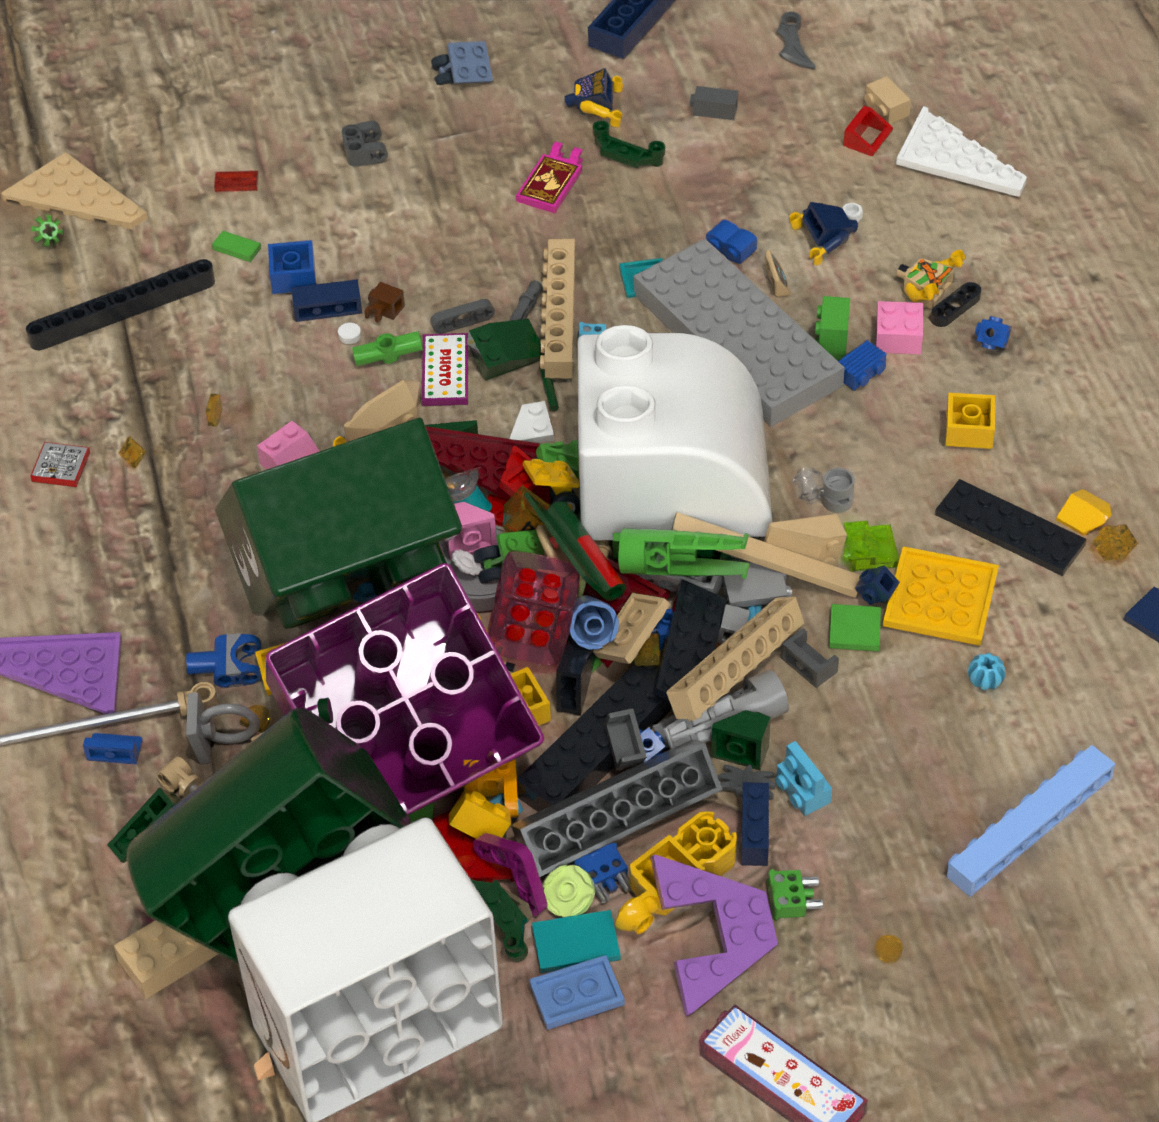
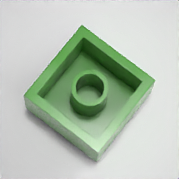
(833, 325)

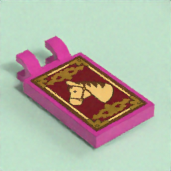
(551, 179)

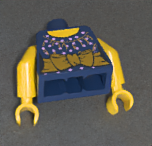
(595, 95)

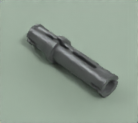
(527, 301)

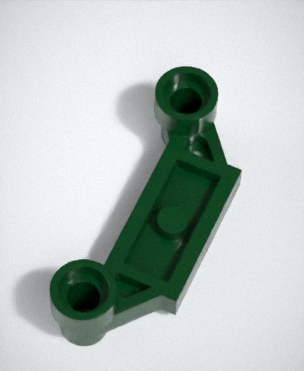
(627, 152)
(506, 916)

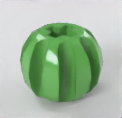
(52, 234)

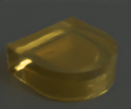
(263, 715)

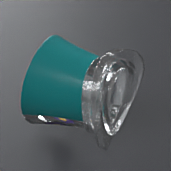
(464, 488)

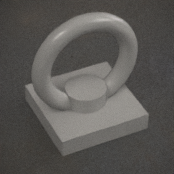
(202, 727)

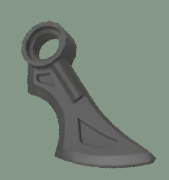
(793, 49)

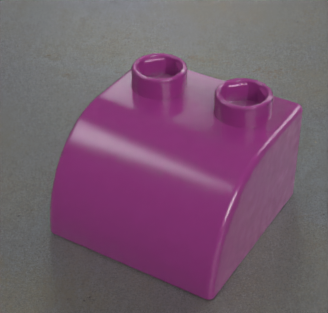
(411, 687)

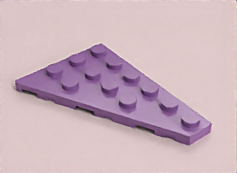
(67, 666)

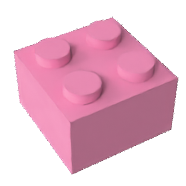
(899, 327)

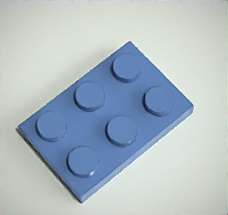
(576, 992)

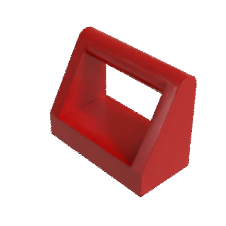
(866, 118)

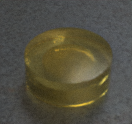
(889, 948)

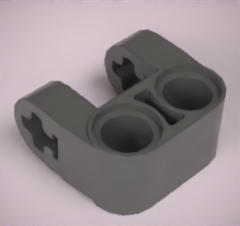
(361, 145)

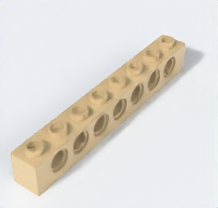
(559, 309)
(735, 658)

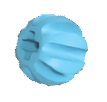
(986, 671)

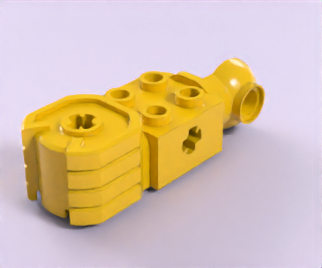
(699, 844)

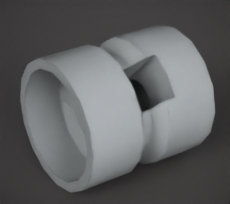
(838, 490)

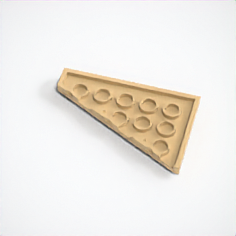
(77, 192)

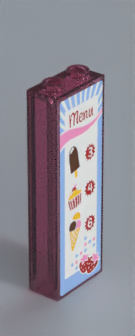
(778, 1071)

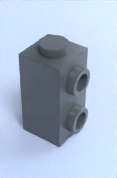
(714, 103)

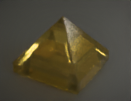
(132, 452)

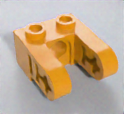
(498, 781)

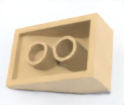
(813, 537)

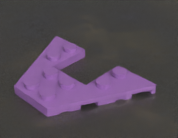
(742, 922)

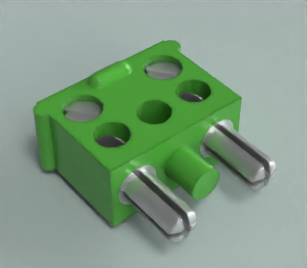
(788, 894)

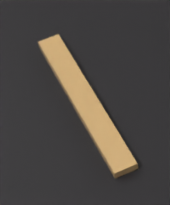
(778, 558)

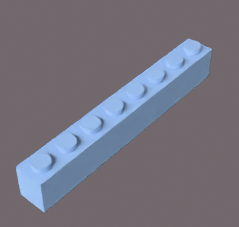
(1030, 820)

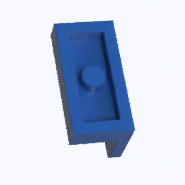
(112, 748)

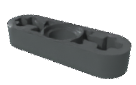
(453, 313)

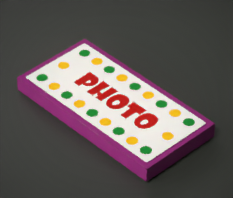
(445, 369)

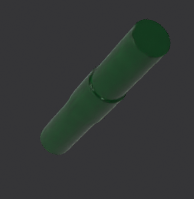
(549, 391)

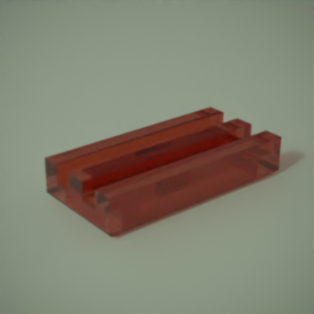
(236, 181)

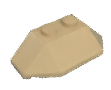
(386, 410)

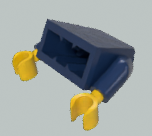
(827, 225)

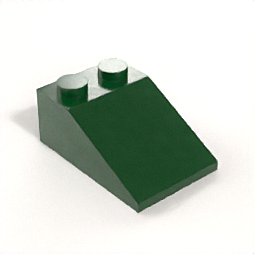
(504, 346)

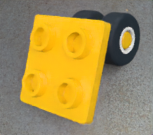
(559, 477)

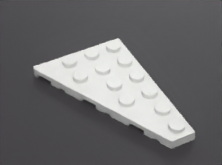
(945, 152)

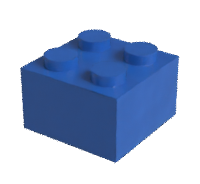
(291, 265)

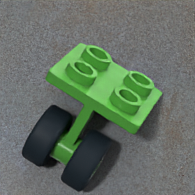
(494, 555)

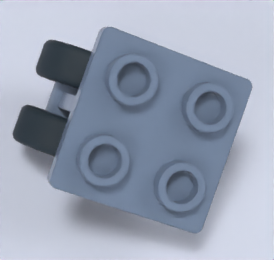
(463, 64)

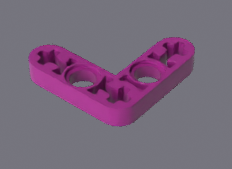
(523, 867)

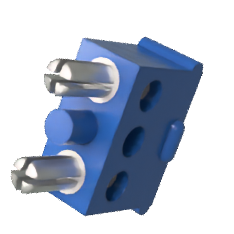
(605, 869)

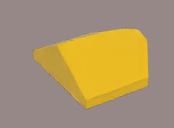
(1084, 512)

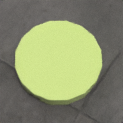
(569, 891)

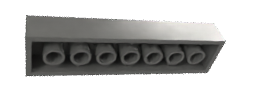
(618, 806)

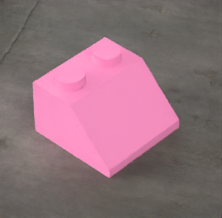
(285, 446)
(476, 532)

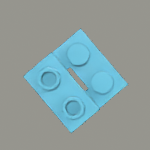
(798, 770)

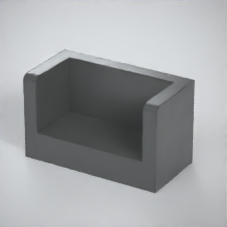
(807, 660)
(624, 739)

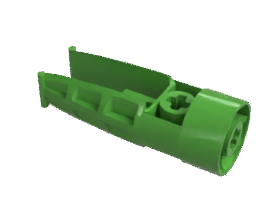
(678, 551)

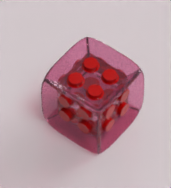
(533, 607)

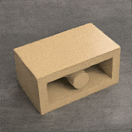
(887, 100)

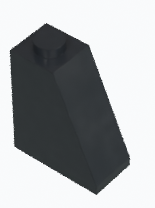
(573, 678)

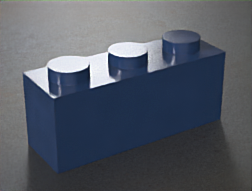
(326, 300)
(755, 824)

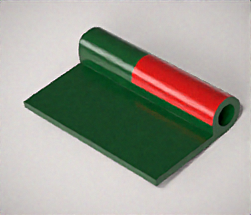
(579, 548)

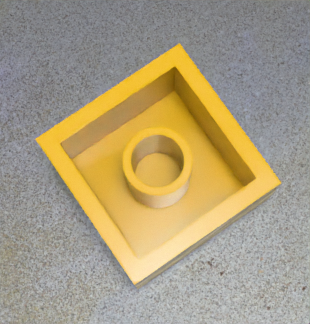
(970, 420)

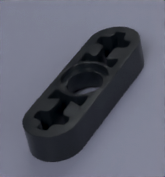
(951, 312)

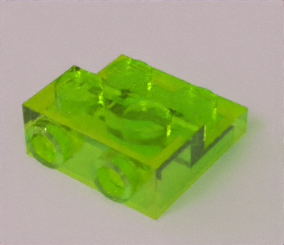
(869, 546)

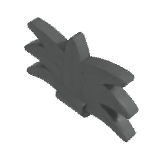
(735, 777)

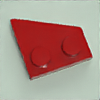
(515, 474)

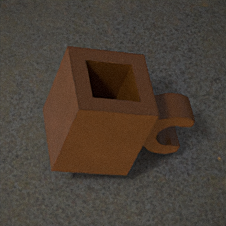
(385, 302)

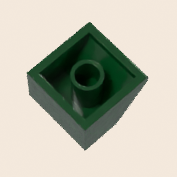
(742, 739)

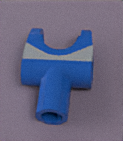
(226, 660)

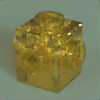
(1115, 542)

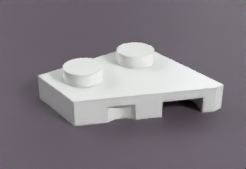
(533, 424)

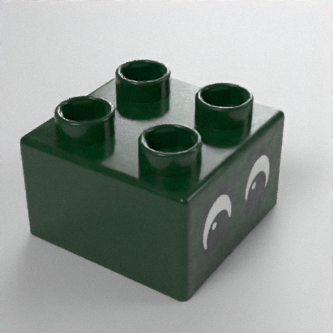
(337, 519)

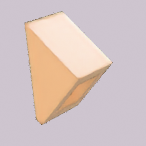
(264, 1067)

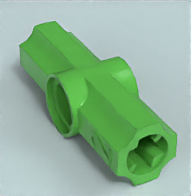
(387, 348)

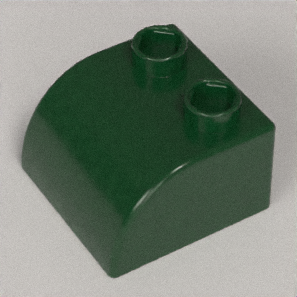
(268, 811)

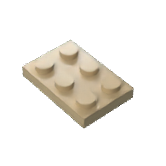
(635, 626)

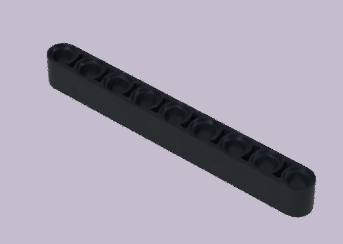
(120, 304)

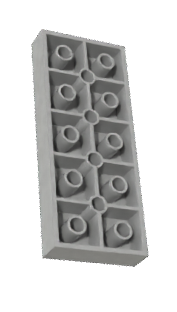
(712, 299)

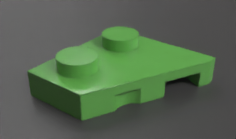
(560, 452)

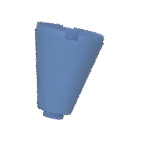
(593, 623)

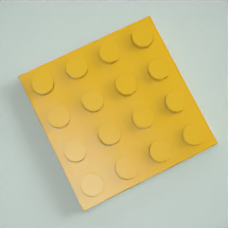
(941, 596)

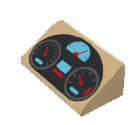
(776, 275)

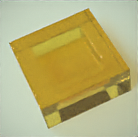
(214, 410)

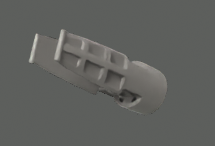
(760, 694)

